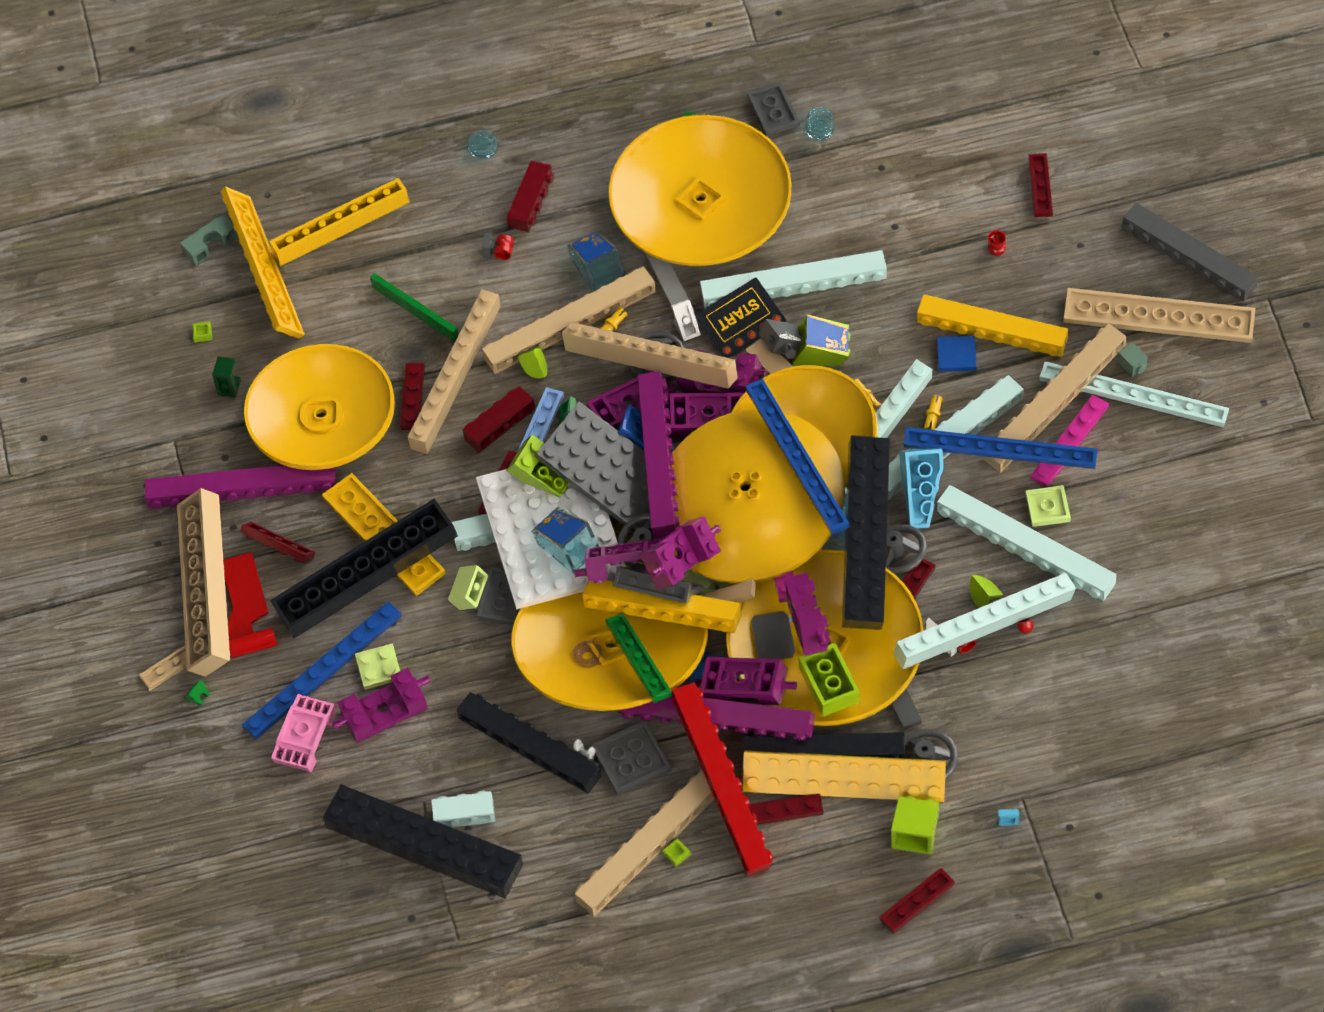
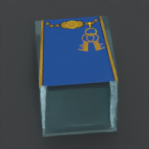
(596, 260)
(565, 538)

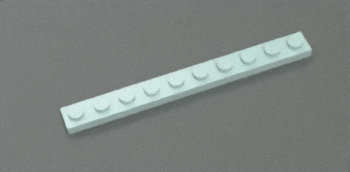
(1147, 397)

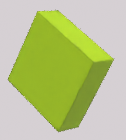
(202, 331)
(676, 852)

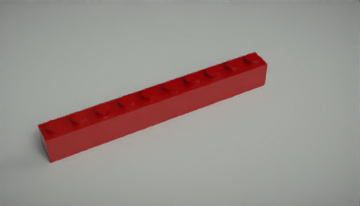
(721, 779)

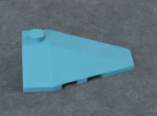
(920, 481)

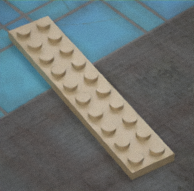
(1159, 315)

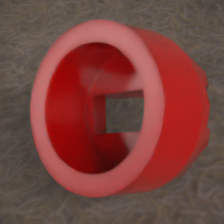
(1025, 626)

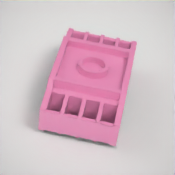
(302, 732)

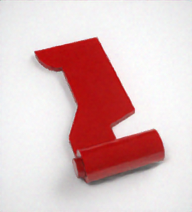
(248, 607)

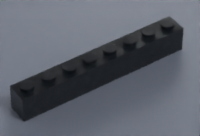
(529, 742)
(854, 744)

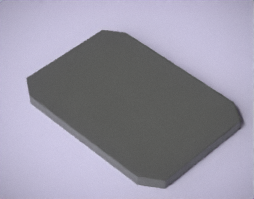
(773, 636)

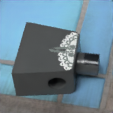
(781, 337)

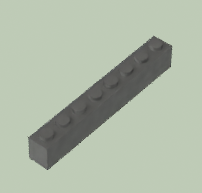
(1190, 252)

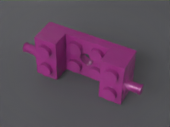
(748, 371)
(611, 404)
(688, 408)
(693, 544)
(599, 557)
(807, 621)
(762, 680)
(402, 698)

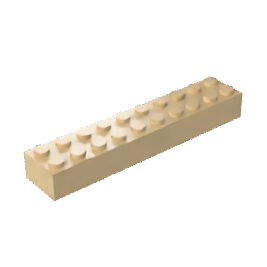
(203, 583)

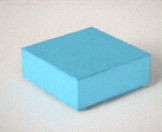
(1008, 817)

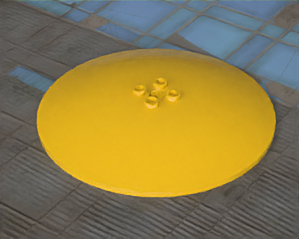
(691, 158)
(774, 521)
(550, 631)
(865, 651)

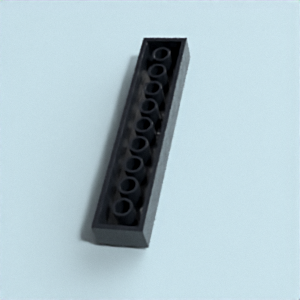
(866, 533)
(364, 568)
(423, 841)

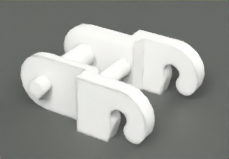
(578, 746)

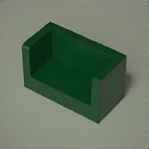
(223, 377)

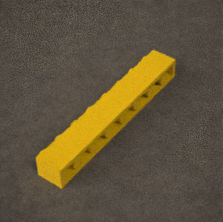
(339, 221)
(992, 325)
(699, 612)

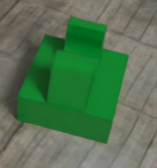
(193, 694)

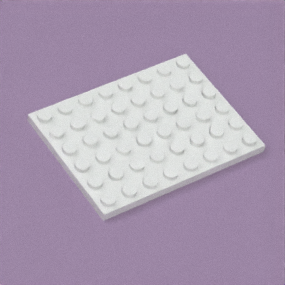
(512, 514)

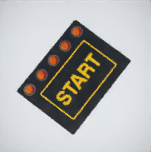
(738, 317)

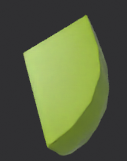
(534, 363)
(983, 591)

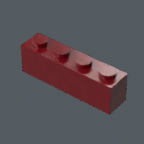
(530, 196)
(498, 419)

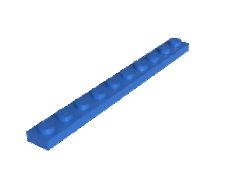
(1001, 448)
(797, 456)
(322, 669)

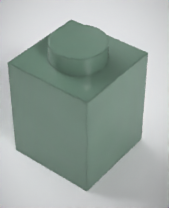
(1132, 360)

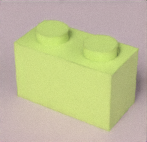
(468, 587)

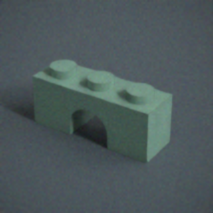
(220, 230)

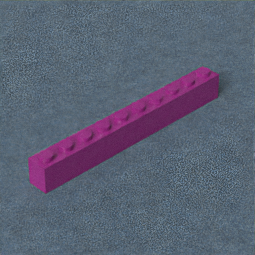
(657, 454)
(238, 484)
(735, 715)

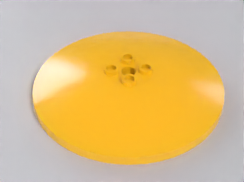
(312, 381)
(825, 400)

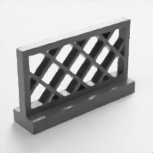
(643, 583)

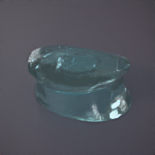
(820, 123)
(483, 144)

